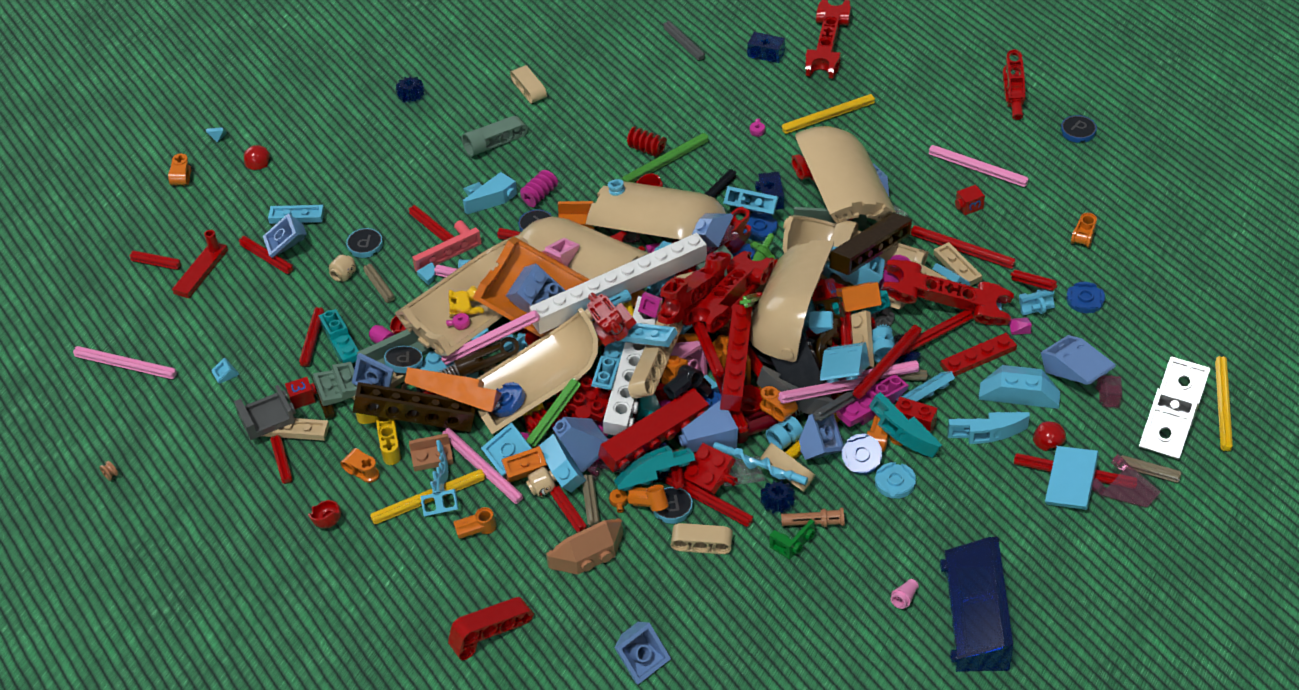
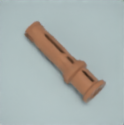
(823, 518)

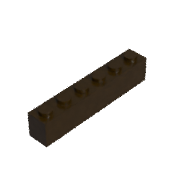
(870, 243)

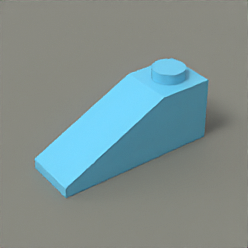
(491, 194)
(750, 200)
(561, 464)

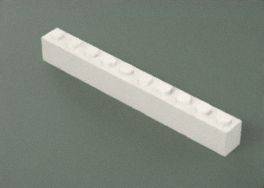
(630, 276)

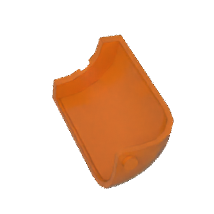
(511, 262)

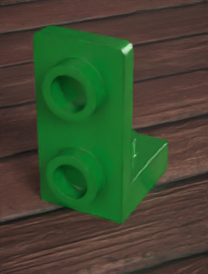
(788, 548)

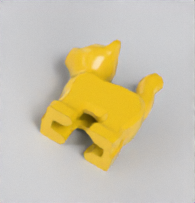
(460, 302)

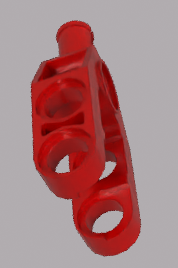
(1015, 90)

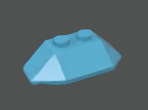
(1020, 387)

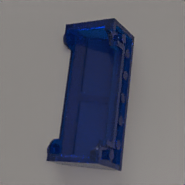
(978, 606)

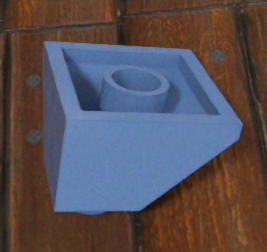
(712, 228)
(284, 235)
(371, 372)
(820, 438)
(641, 651)

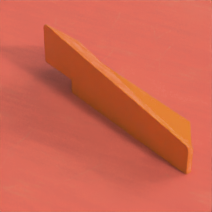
(455, 387)

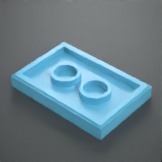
(1072, 477)

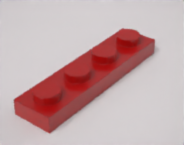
(979, 354)

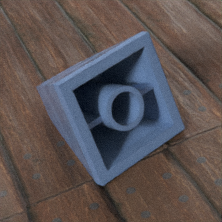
(710, 427)
(580, 439)

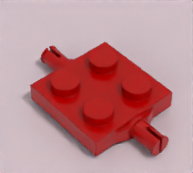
(710, 469)

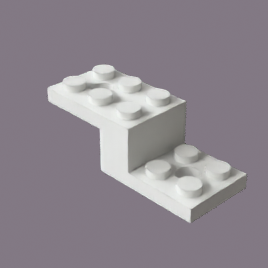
(1174, 407)

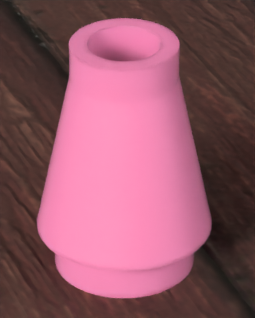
(904, 594)

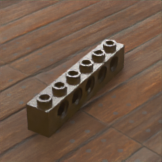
(413, 407)

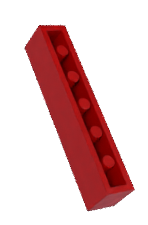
(736, 358)
(652, 430)

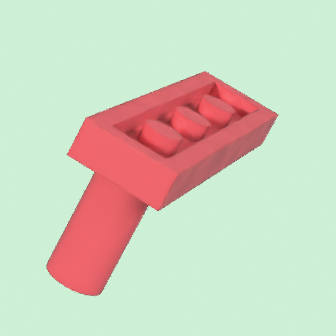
(440, 253)

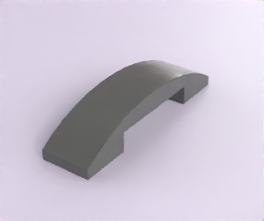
(772, 378)

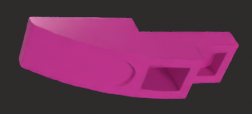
(859, 410)

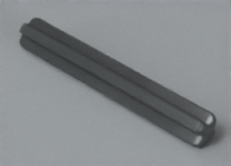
(684, 40)
(834, 406)

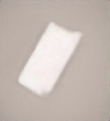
(745, 474)

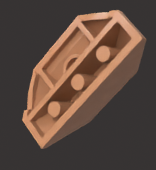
(587, 548)

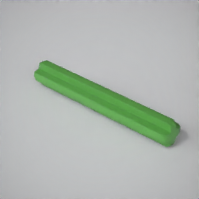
(553, 412)

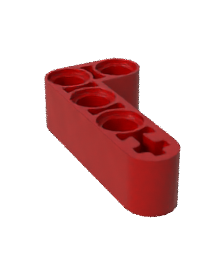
(486, 623)

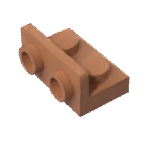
(425, 452)

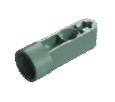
(493, 135)

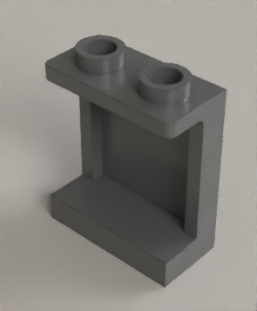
(266, 414)

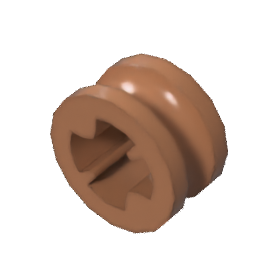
(108, 470)

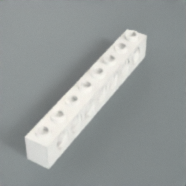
(613, 421)

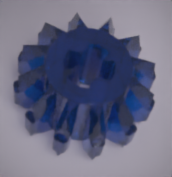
(410, 89)
(777, 497)

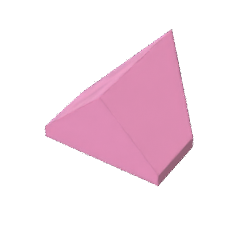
(562, 250)

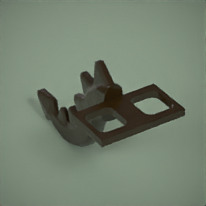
(826, 337)

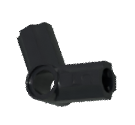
(687, 378)

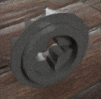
(886, 318)

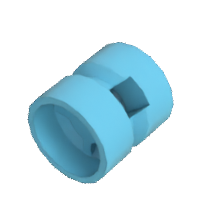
(882, 342)
(784, 433)

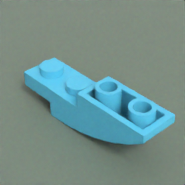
(608, 366)
(995, 428)

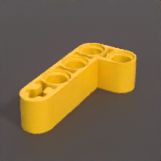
(387, 437)

